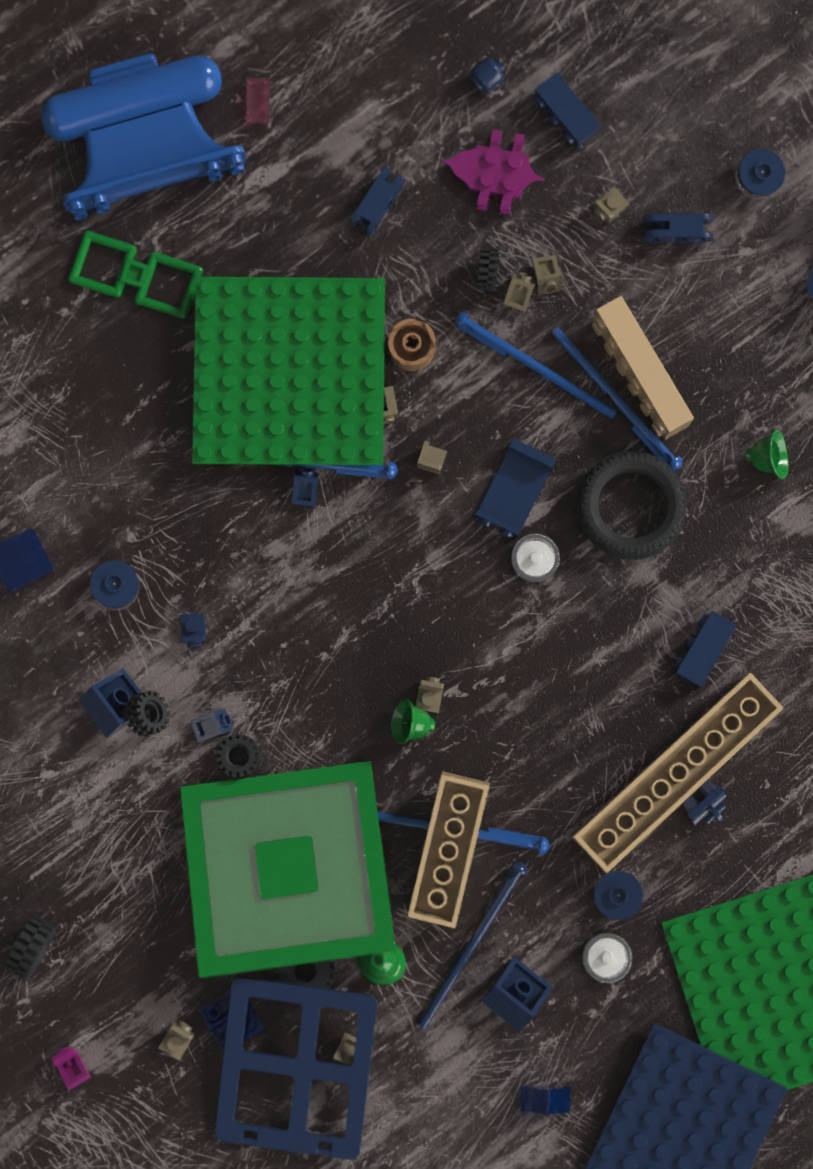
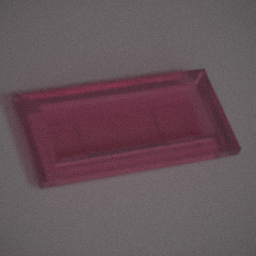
(258, 101)

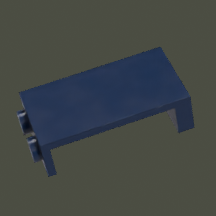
(515, 489)

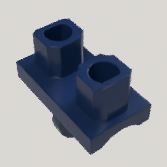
(713, 798)

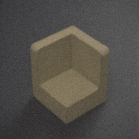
(431, 458)

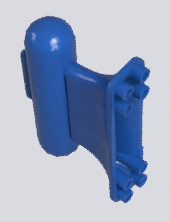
(140, 129)

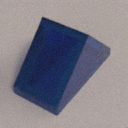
(545, 1099)

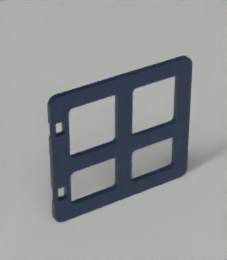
(302, 1068)

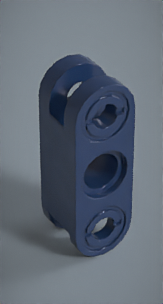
(377, 201)
(678, 228)

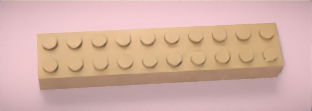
(677, 772)

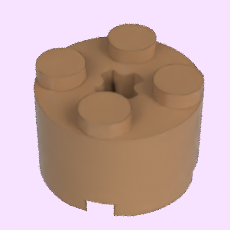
(419, 334)

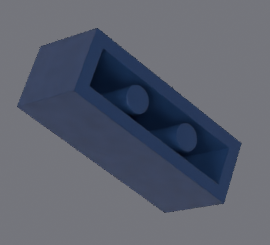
(566, 111)
(704, 649)

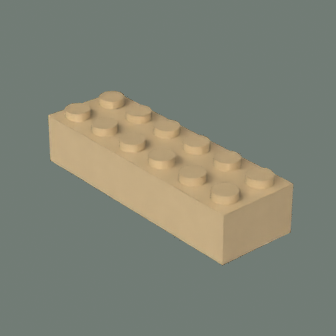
(642, 368)
(448, 849)

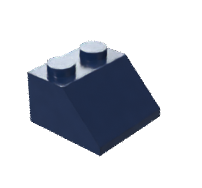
(108, 700)
(517, 994)

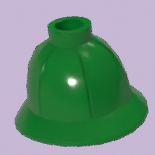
(770, 455)
(410, 722)
(383, 967)

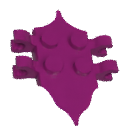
(495, 171)

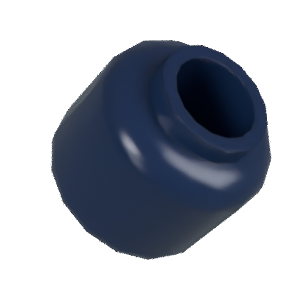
(487, 74)

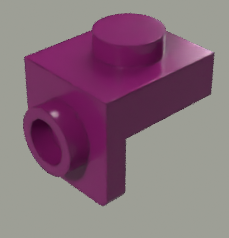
(70, 1067)

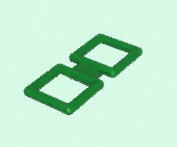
(135, 274)

